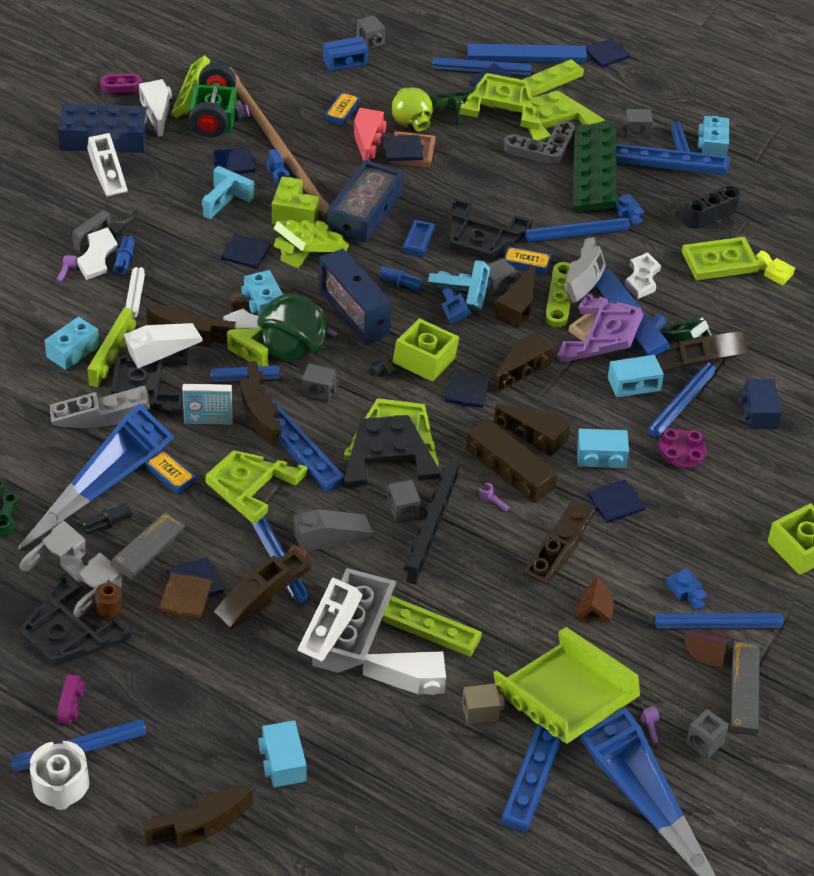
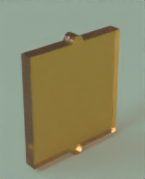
(185, 595)

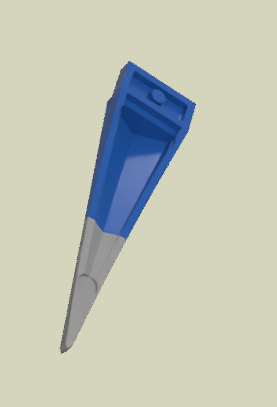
(123, 452)
(629, 762)

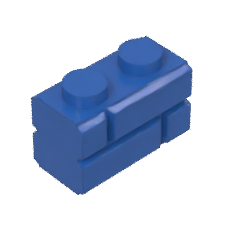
(345, 53)

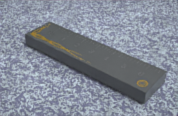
(147, 545)
(745, 688)

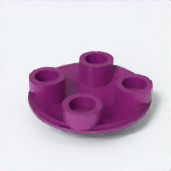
(682, 447)

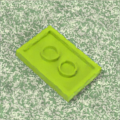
(311, 236)
(720, 258)

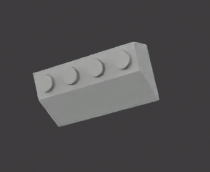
(359, 633)

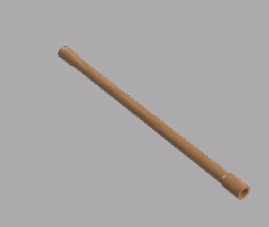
(278, 144)

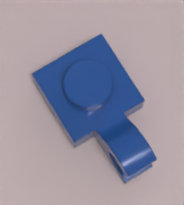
(276, 165)
(630, 208)
(455, 306)
(687, 586)

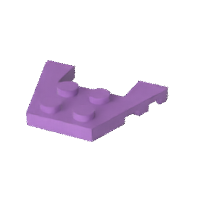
(611, 330)

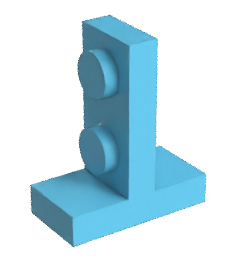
(227, 186)
(474, 284)

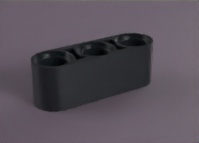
(712, 207)

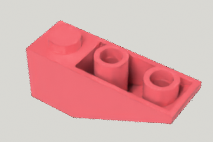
(368, 130)

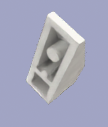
(156, 97)
(106, 164)
(158, 341)
(330, 619)
(409, 671)

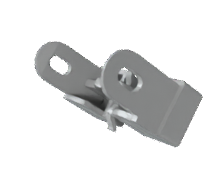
(71, 548)

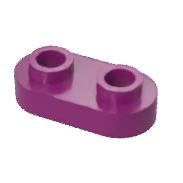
(120, 83)
(68, 704)

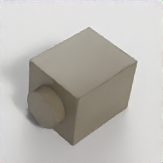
(482, 704)

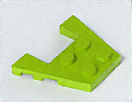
(505, 94)
(556, 108)
(416, 412)
(243, 475)

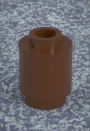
(108, 600)

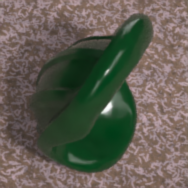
(292, 326)

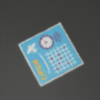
(207, 404)

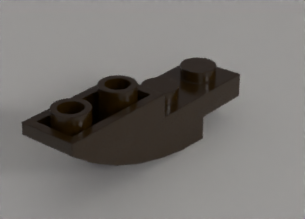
(209, 329)
(702, 350)
(259, 405)
(560, 544)
(257, 587)
(211, 816)

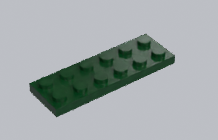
(595, 166)

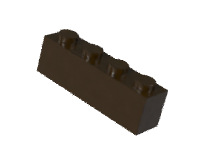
(511, 461)

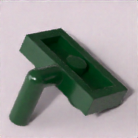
(442, 102)
(687, 330)

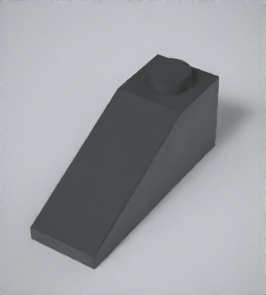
(328, 528)

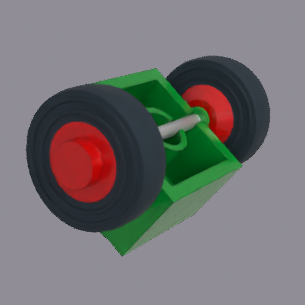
(214, 101)

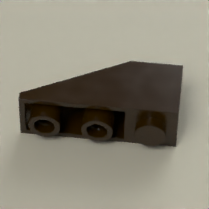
(516, 303)
(524, 359)
(536, 427)

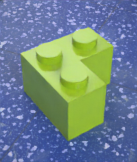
(292, 204)

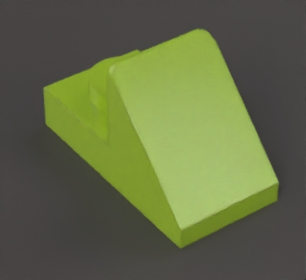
(290, 253)
(248, 345)

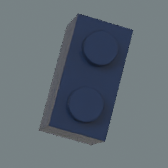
(761, 403)

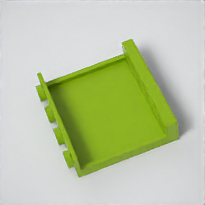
(570, 687)

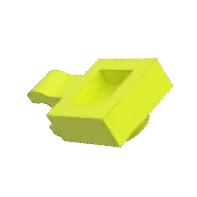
(775, 270)

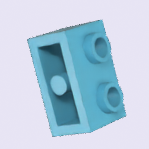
(714, 135)
(260, 290)
(72, 343)
(635, 376)
(602, 448)
(283, 753)

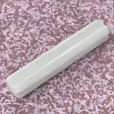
(135, 290)

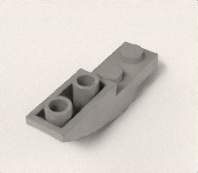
(585, 271)
(92, 412)

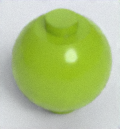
(412, 108)

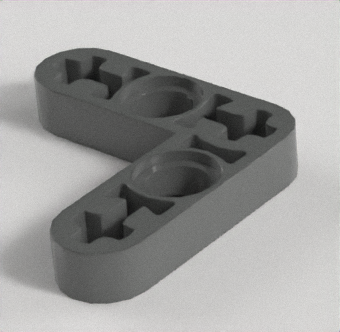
(520, 145)

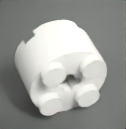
(59, 774)

